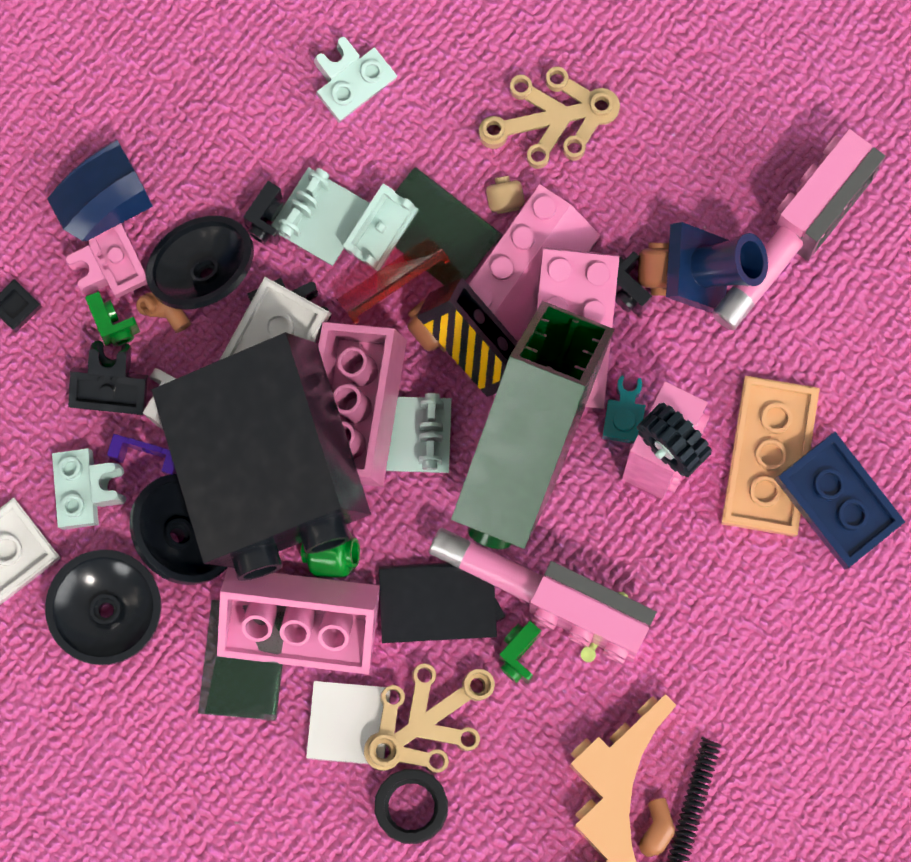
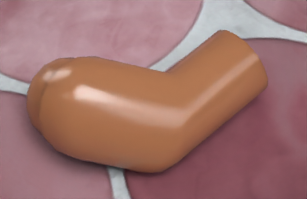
(150, 306)
(660, 831)

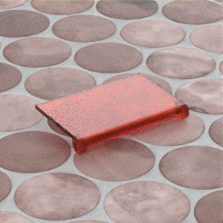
(391, 278)

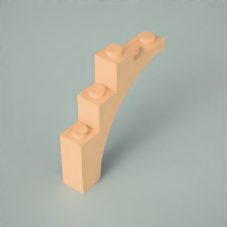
(611, 777)

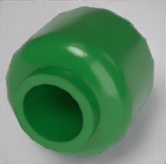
(333, 562)

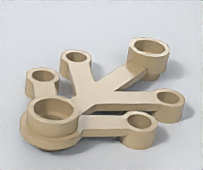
(555, 116)
(422, 722)

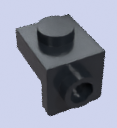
(630, 293)

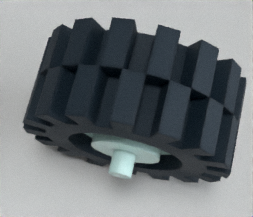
(674, 439)

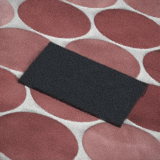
(434, 604)

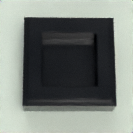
(17, 305)

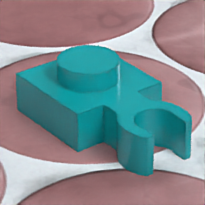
(624, 415)

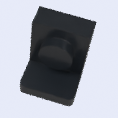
(264, 208)

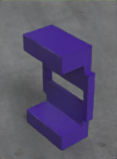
(120, 444)

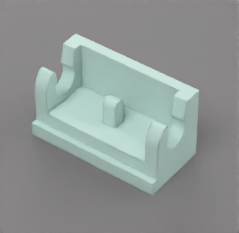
(380, 228)

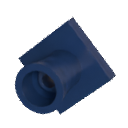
(706, 264)

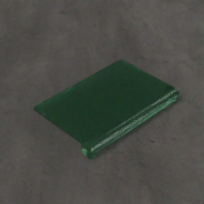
(449, 224)
(239, 685)

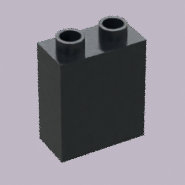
(262, 456)

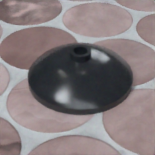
(199, 262)
(155, 515)
(84, 588)

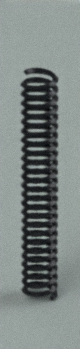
(688, 804)

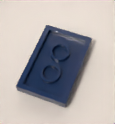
(839, 500)

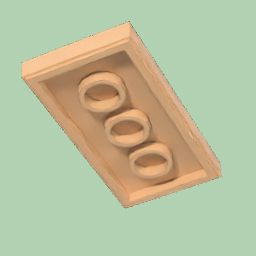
(770, 436)

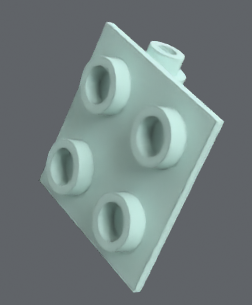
(320, 215)
(421, 435)

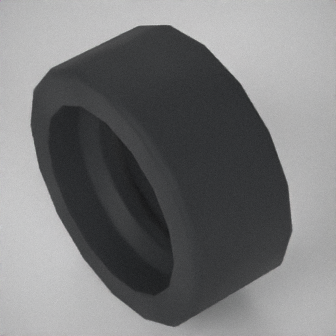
(401, 778)

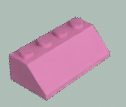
(512, 271)
(322, 628)

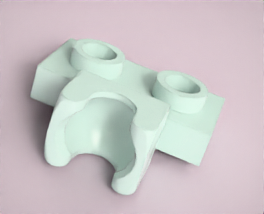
(352, 79)
(83, 487)

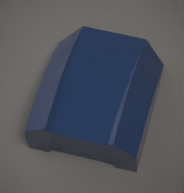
(99, 194)

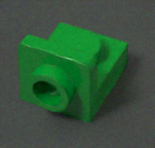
(104, 316)

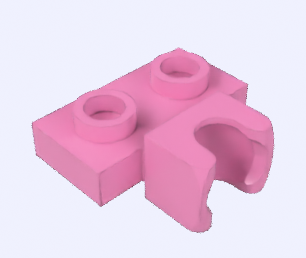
(109, 261)

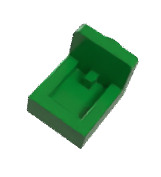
(518, 642)

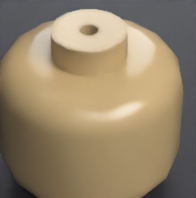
(505, 195)

